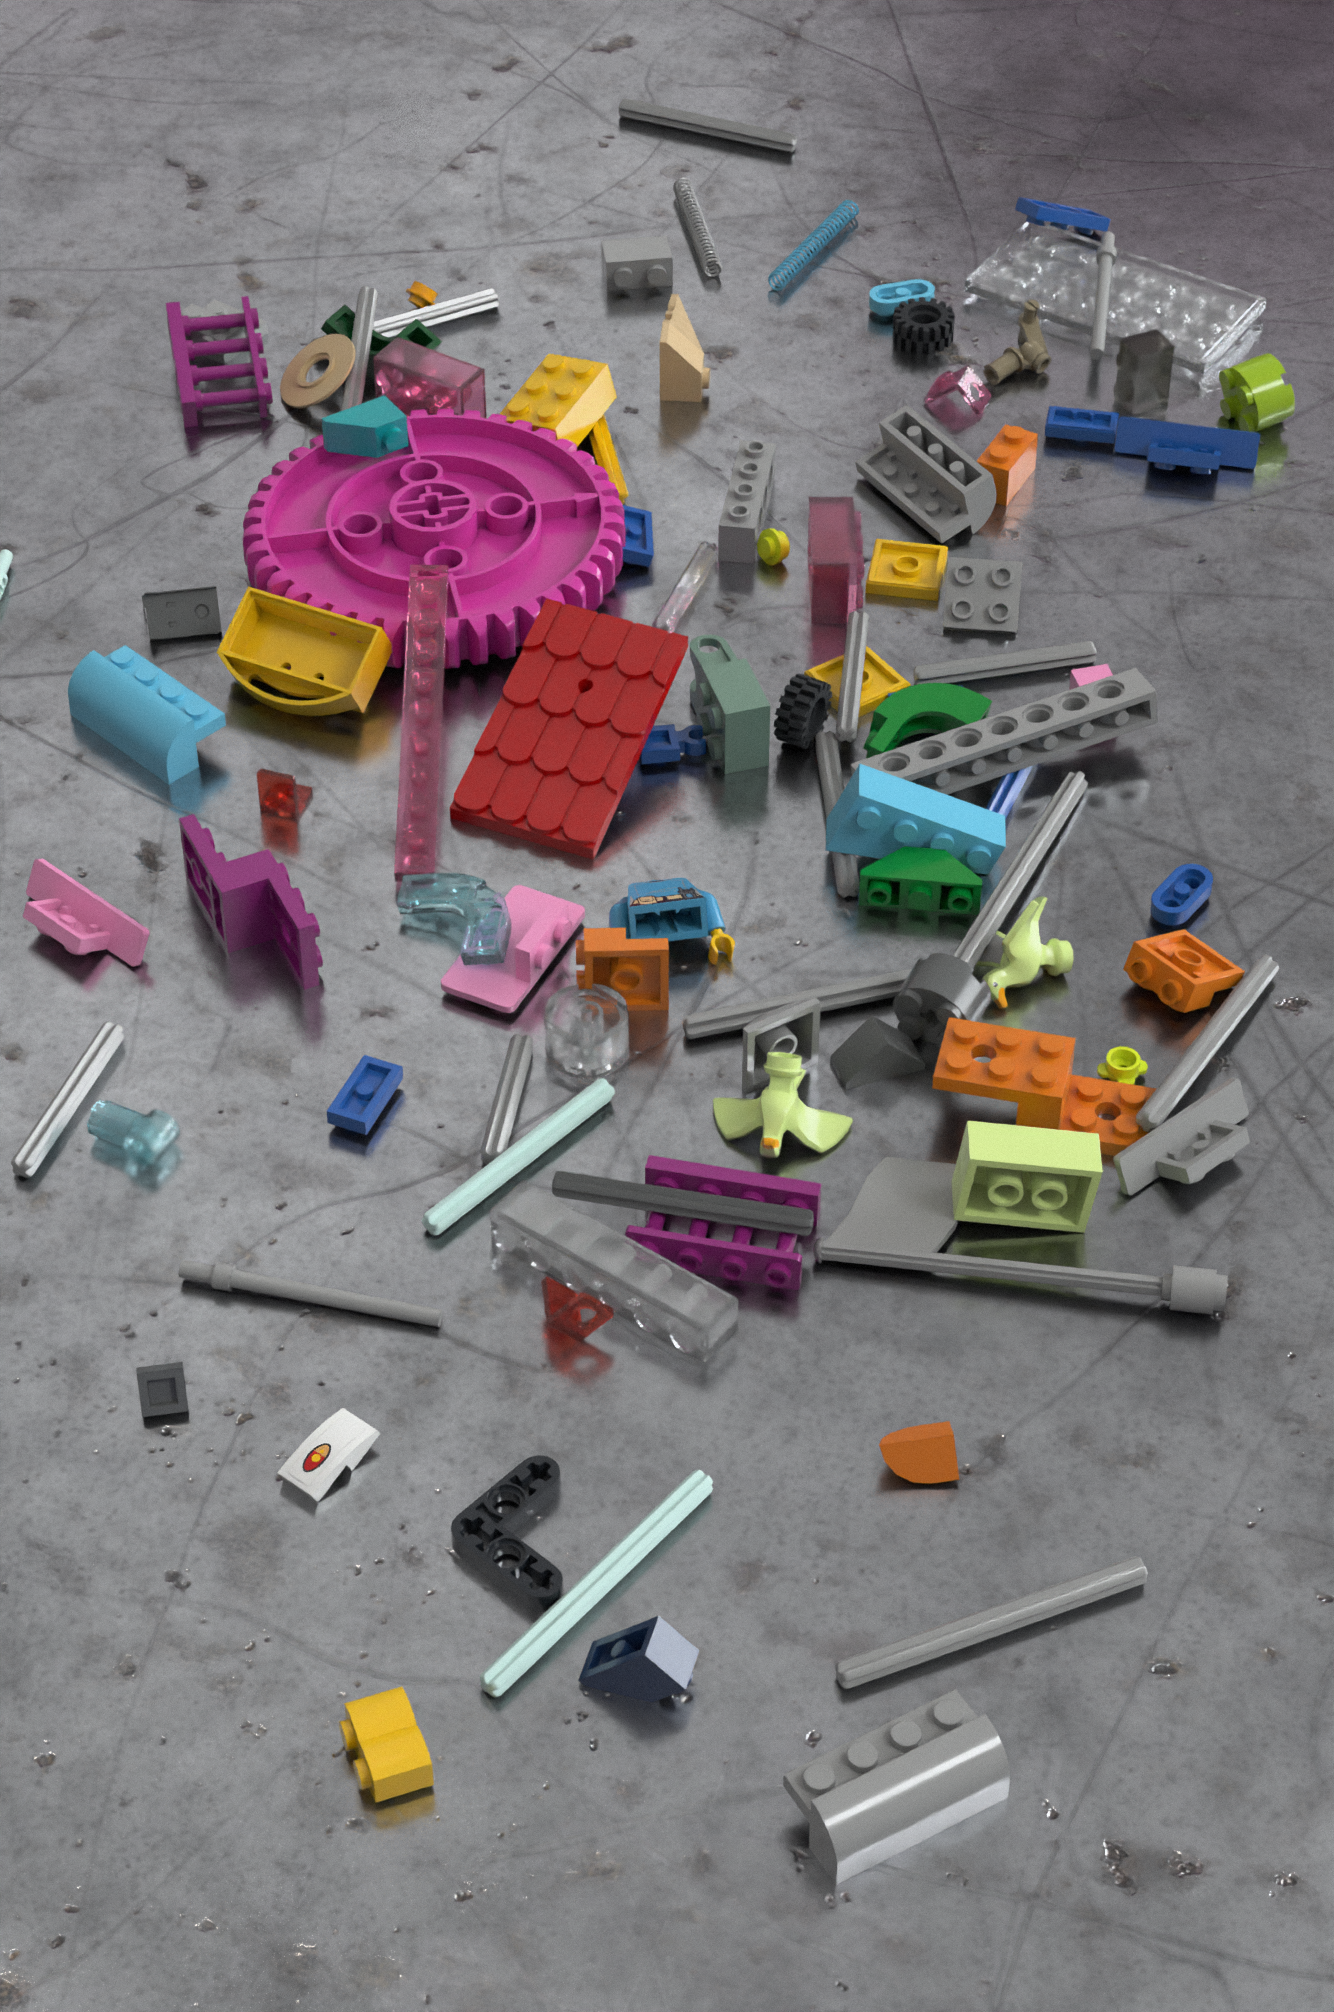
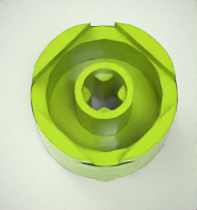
(1256, 393)

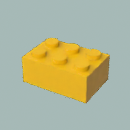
(563, 397)

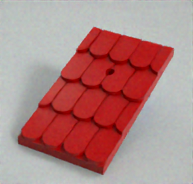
(568, 728)

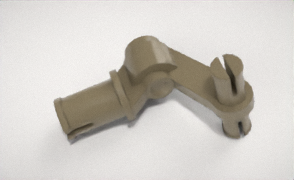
(1031, 355)

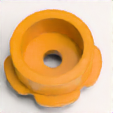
(421, 295)

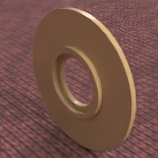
(341, 357)

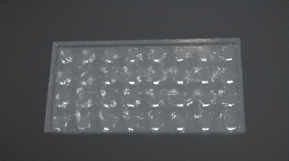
(1144, 295)

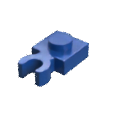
(666, 743)

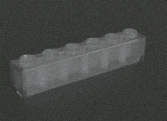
(614, 1270)

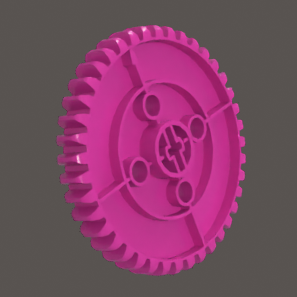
(468, 492)

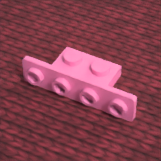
(80, 916)

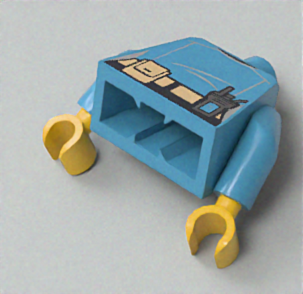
(674, 912)

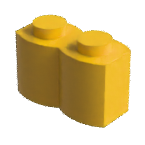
(387, 1745)

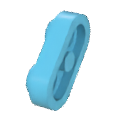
(887, 297)

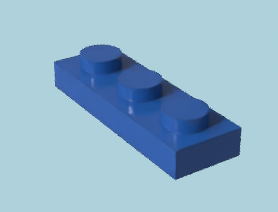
(1062, 216)

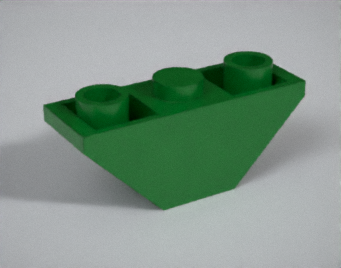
(921, 881)

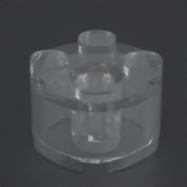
(586, 1032)

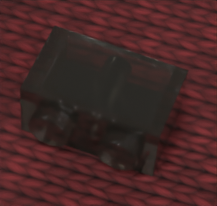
(1144, 371)

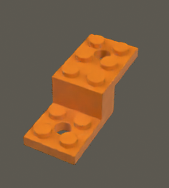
(1038, 1076)

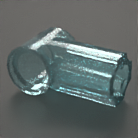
(141, 1135)

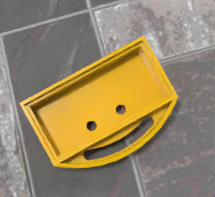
(284, 633)

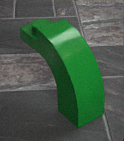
(923, 710)

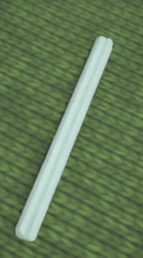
(595, 1584)

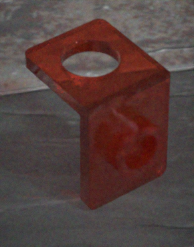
(279, 794)
(564, 1307)

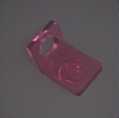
(960, 381)

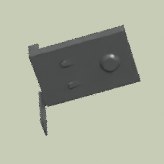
(182, 613)

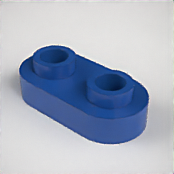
(1181, 894)

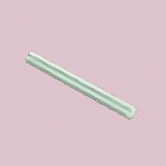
(517, 1157)

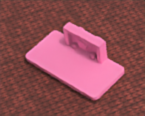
(537, 935)

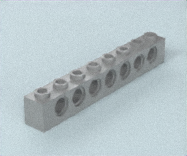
(1024, 735)

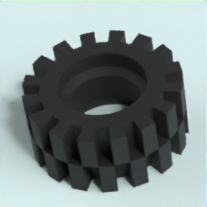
(923, 325)
(802, 711)

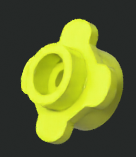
(1122, 1065)

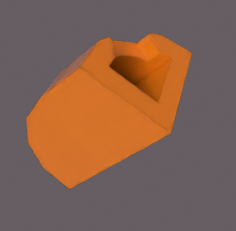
(922, 1453)

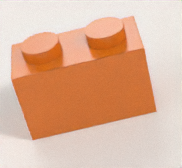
(1010, 460)

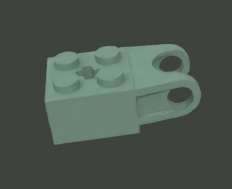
(729, 706)

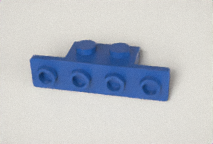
(1186, 444)

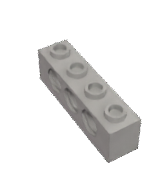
(746, 502)

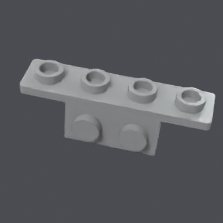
(1188, 1142)

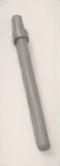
(1105, 259)
(226, 1277)

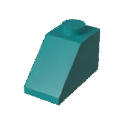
(366, 429)

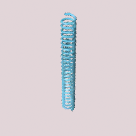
(812, 236)

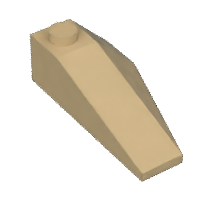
(681, 357)

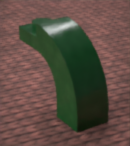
(343, 321)

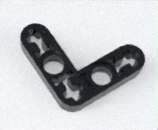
(498, 1534)

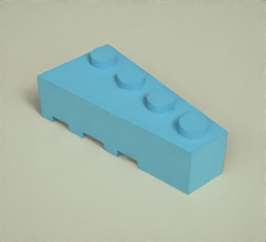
(887, 813)

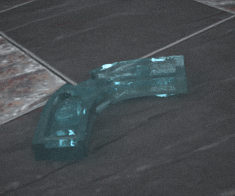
(468, 897)

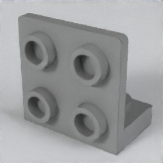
(982, 595)

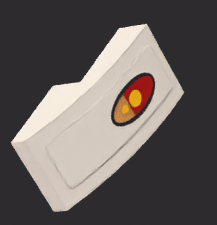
(325, 1453)

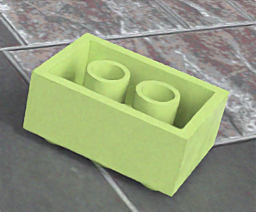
(1026, 1176)

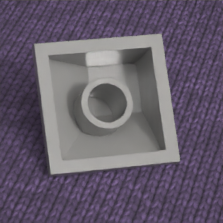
(786, 1030)

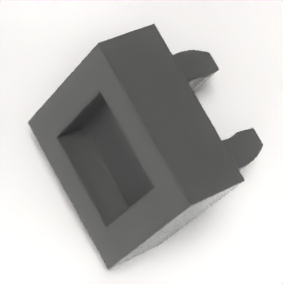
(162, 1389)

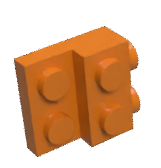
(629, 966)
(1180, 970)

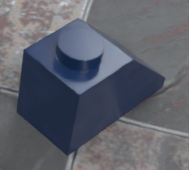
(641, 1662)

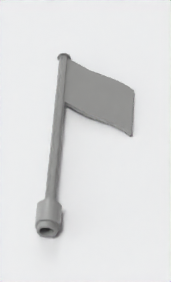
(908, 1216)

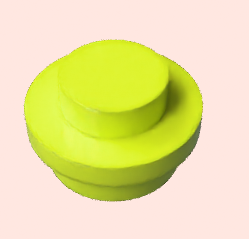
(773, 546)

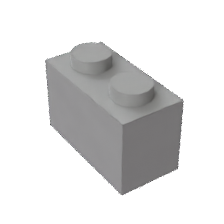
(637, 263)

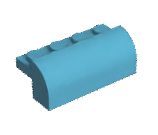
(142, 711)

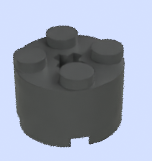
(936, 991)

